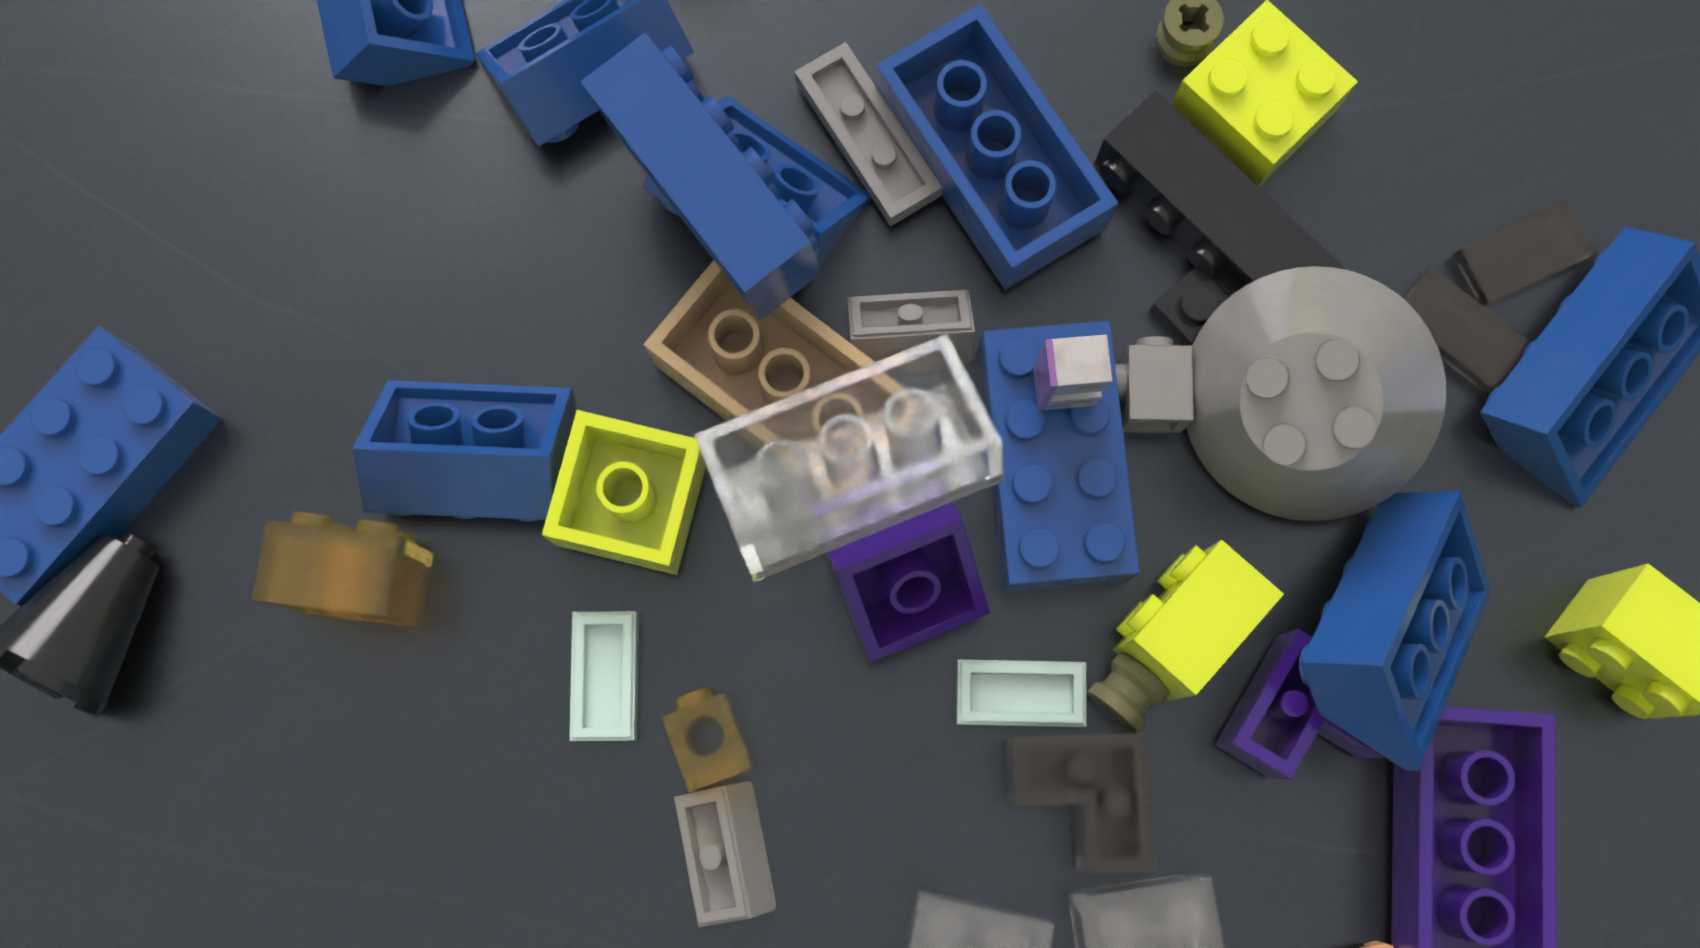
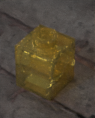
(728, 761)

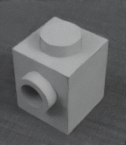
(1155, 386)

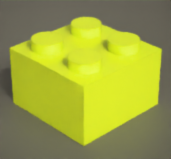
(1263, 92)
(625, 492)
(1198, 619)
(1636, 639)

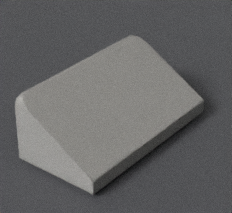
(901, 321)
(725, 854)

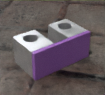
(1072, 372)

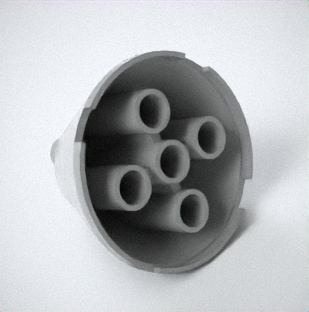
(1315, 393)

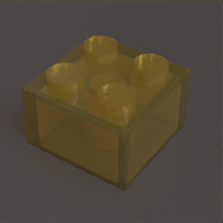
(343, 571)

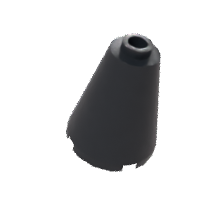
(81, 623)

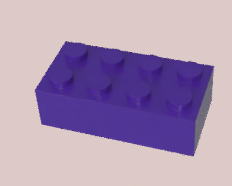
(1477, 835)

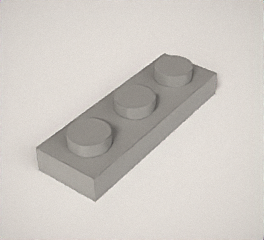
(868, 134)

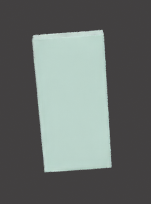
(604, 676)
(1021, 693)

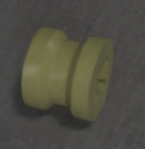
(1189, 43)
(1128, 692)

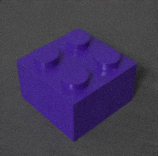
(909, 581)

